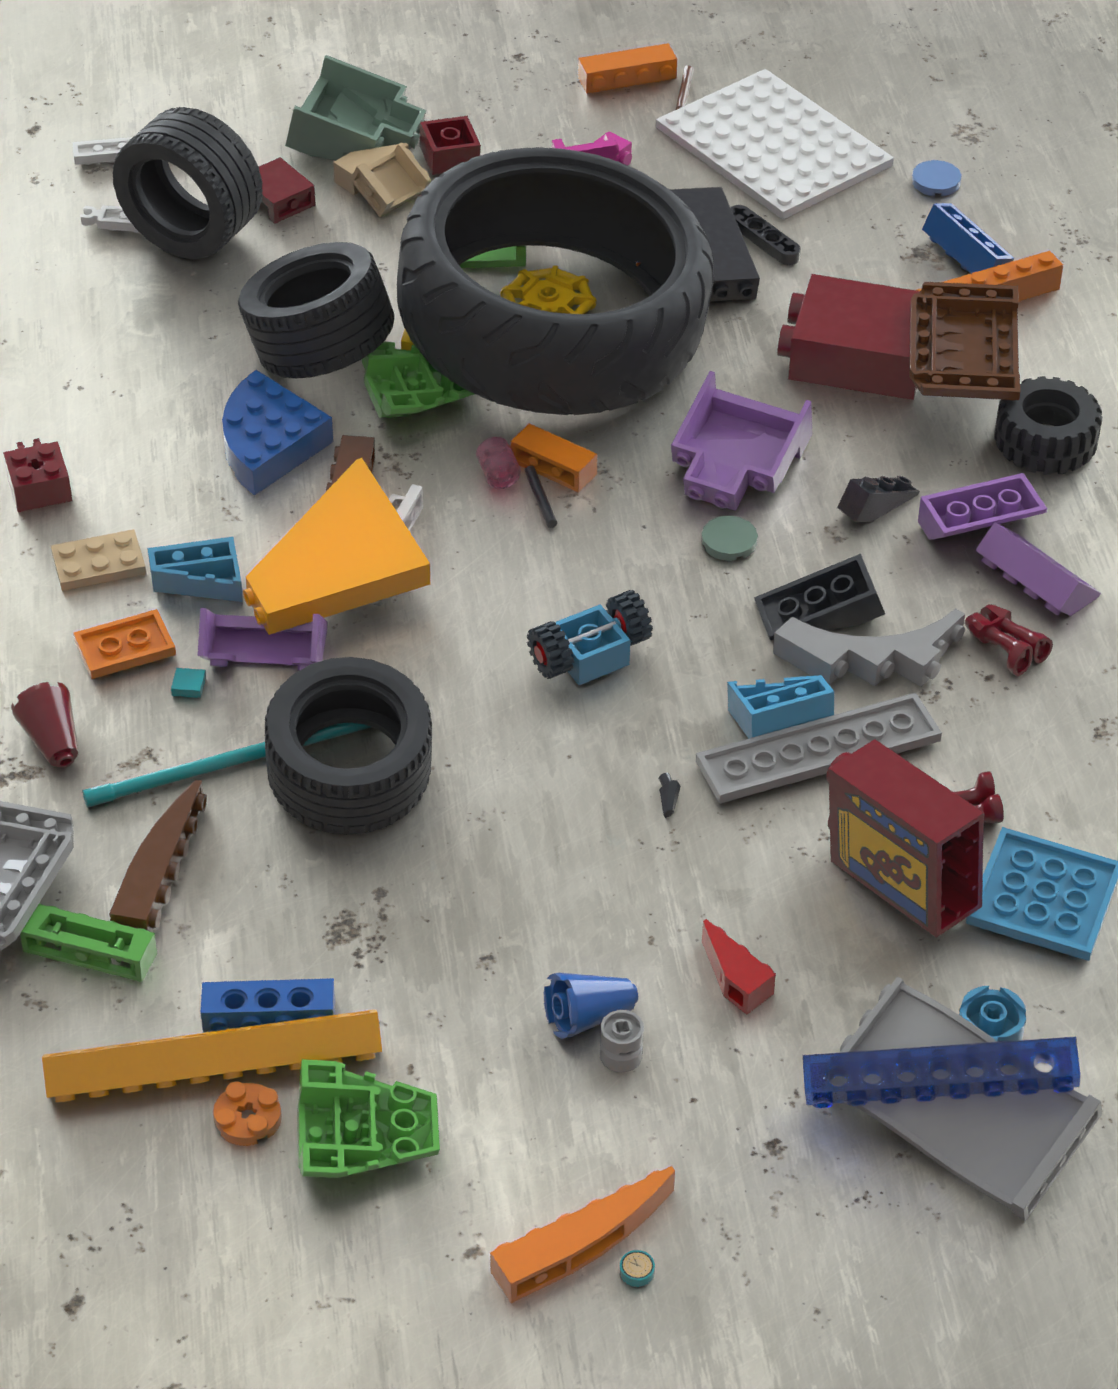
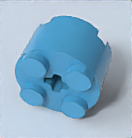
(995, 1012)

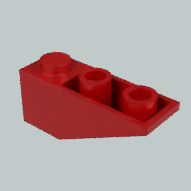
(739, 974)

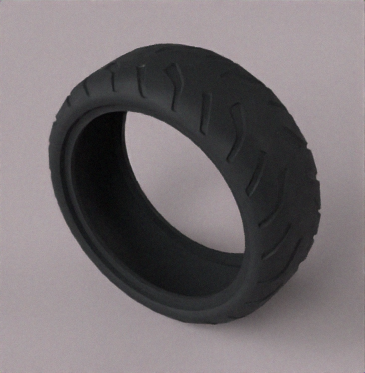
(540, 356)

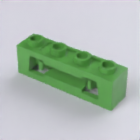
(89, 942)

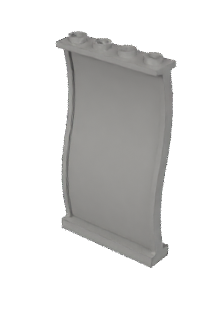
(996, 1144)

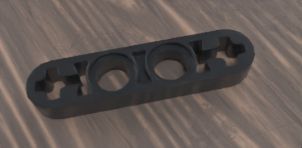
(783, 250)

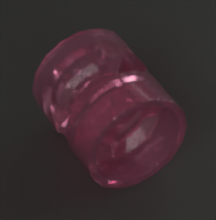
(498, 462)

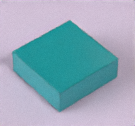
(188, 682)

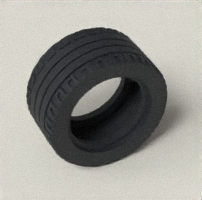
(215, 162)
(316, 310)
(348, 693)

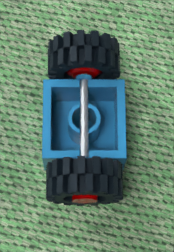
(591, 640)

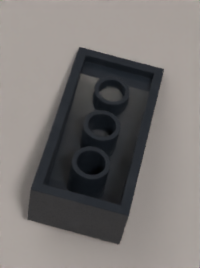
(825, 599)

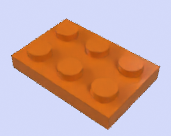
(124, 643)

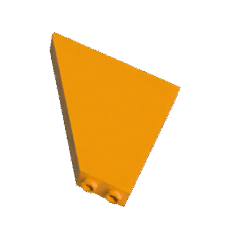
(337, 557)

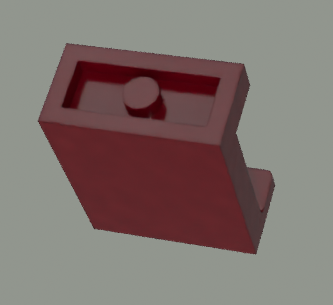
(285, 190)

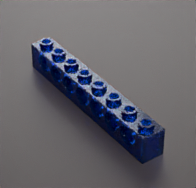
(955, 1059)

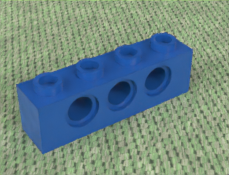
(264, 1002)

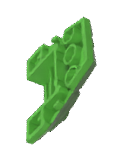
(405, 382)
(360, 1123)

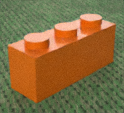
(554, 457)

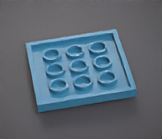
(1045, 893)

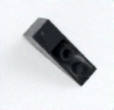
(874, 497)

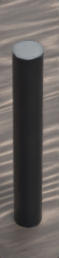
(540, 496)

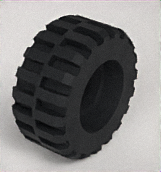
(1054, 448)

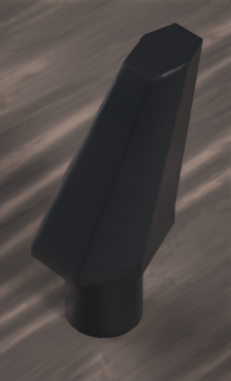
(669, 793)

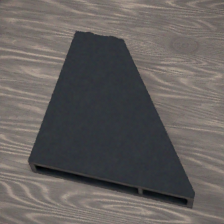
(733, 267)

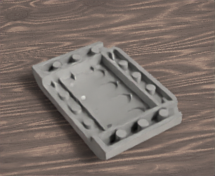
(31, 854)

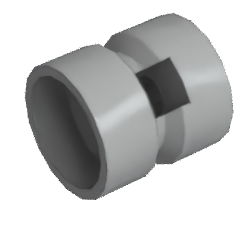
(621, 1041)

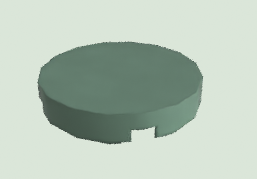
(729, 538)

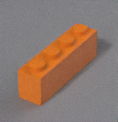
(627, 68)

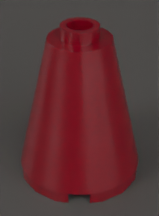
(48, 721)

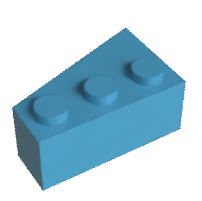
(197, 569)
(778, 706)

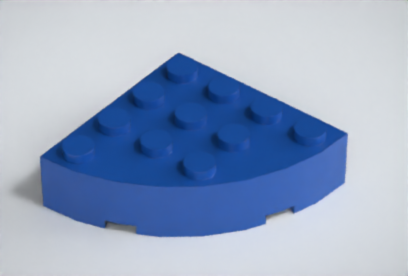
(270, 431)

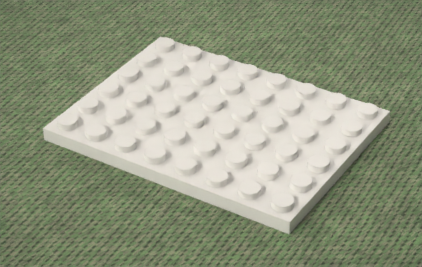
(774, 143)

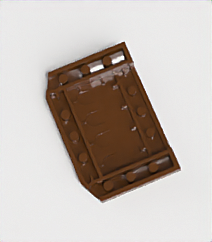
(965, 341)

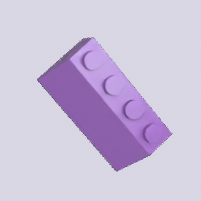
(978, 506)
(1036, 571)

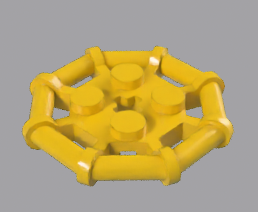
(558, 284)

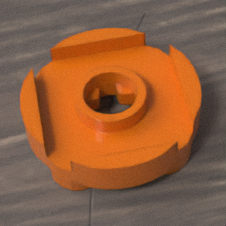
(244, 1097)

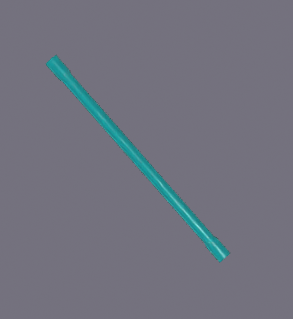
(111, 791)

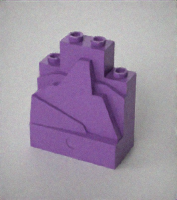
(737, 445)

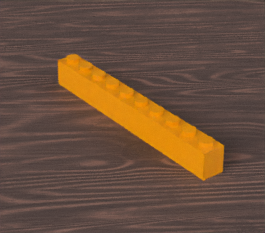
(209, 1054)

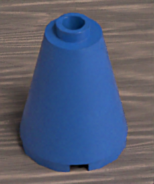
(583, 1001)

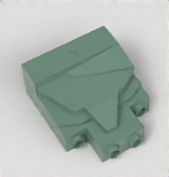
(352, 113)

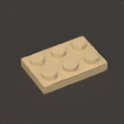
(98, 560)

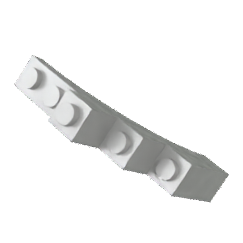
(870, 658)

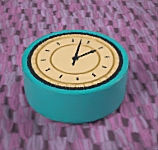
(637, 1268)

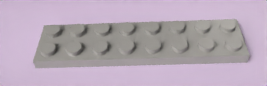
(812, 746)

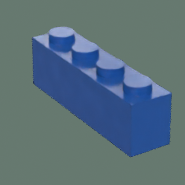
(963, 239)

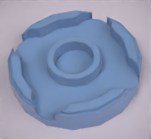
(936, 177)

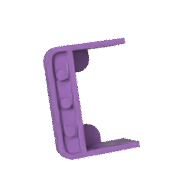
(245, 641)

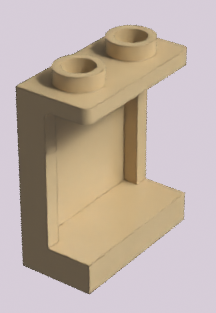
(391, 180)

